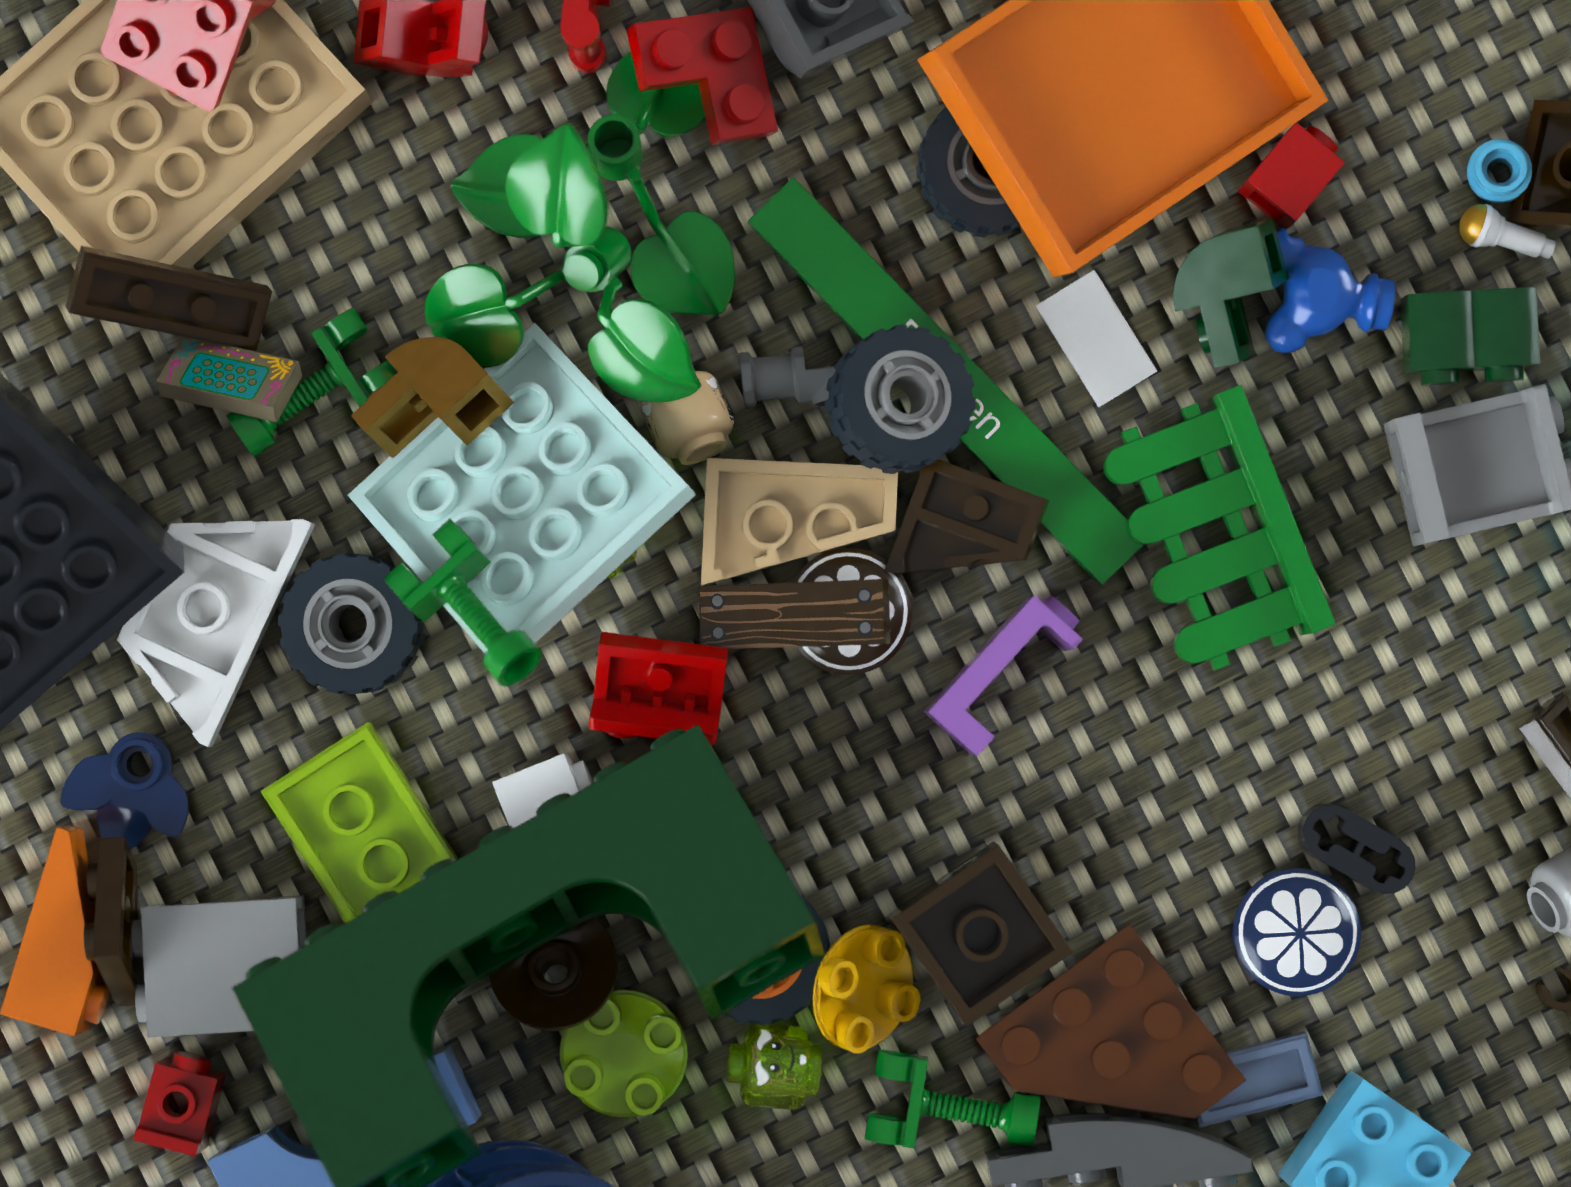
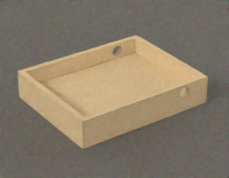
(148, 170)

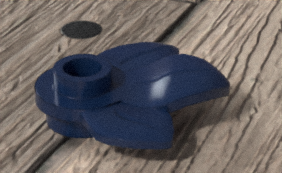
(125, 801)

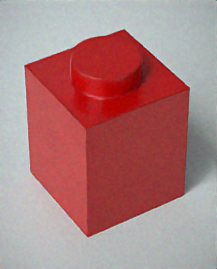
(1292, 174)

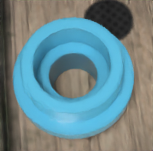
(1505, 152)

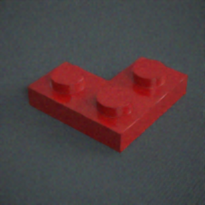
(719, 55)

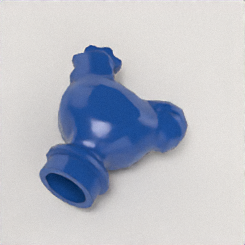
(1323, 295)

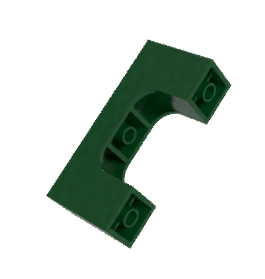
(362, 1000)

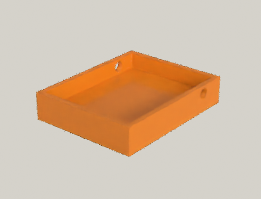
(1116, 107)

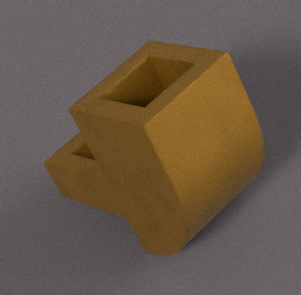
(431, 382)

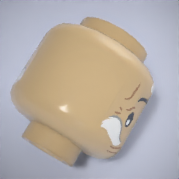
(693, 425)

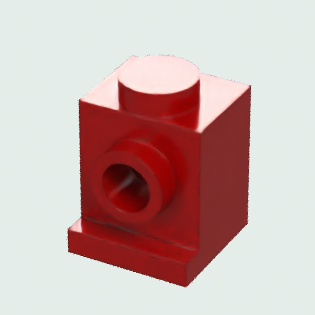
(202, 1086)

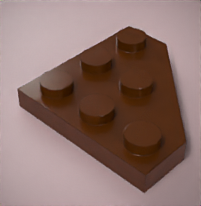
(1113, 1037)

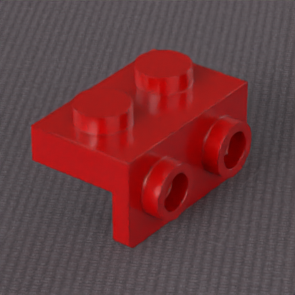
(657, 687)

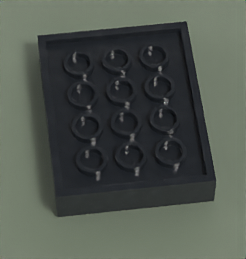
(71, 554)

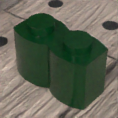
(1470, 332)

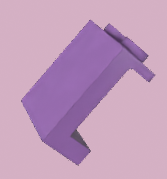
(950, 705)

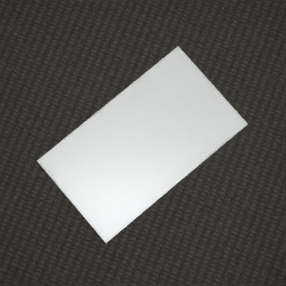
(1096, 338)

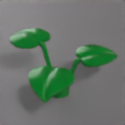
(561, 194)
(682, 266)

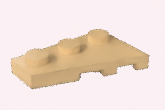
(788, 511)

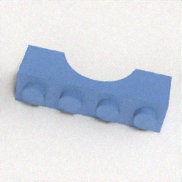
(280, 1161)

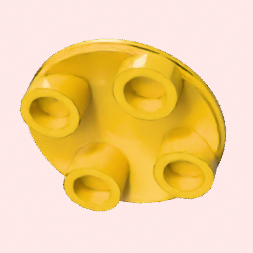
(864, 988)

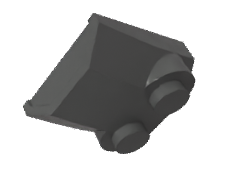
(821, 32)

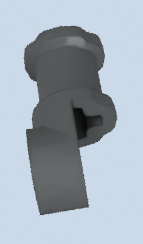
(783, 378)

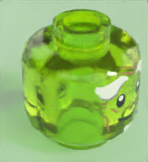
(775, 1066)

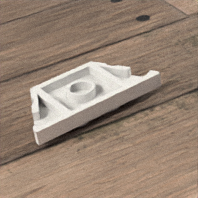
(212, 618)

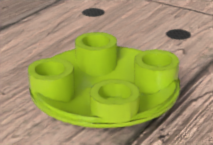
(625, 1056)

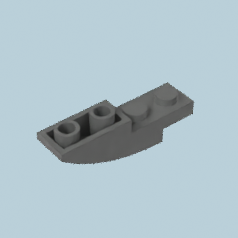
(1140, 1147)

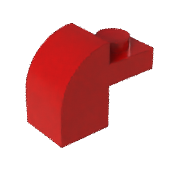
(421, 36)

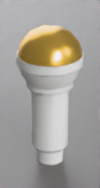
(1484, 227)

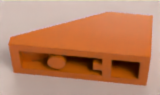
(51, 976)

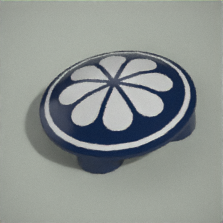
(1296, 932)

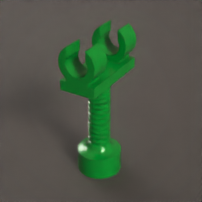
(335, 335)
(509, 654)
(1016, 1117)

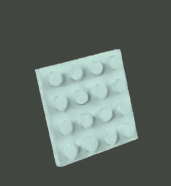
(543, 492)

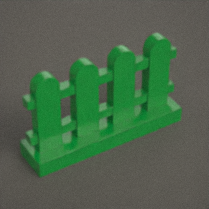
(1223, 495)

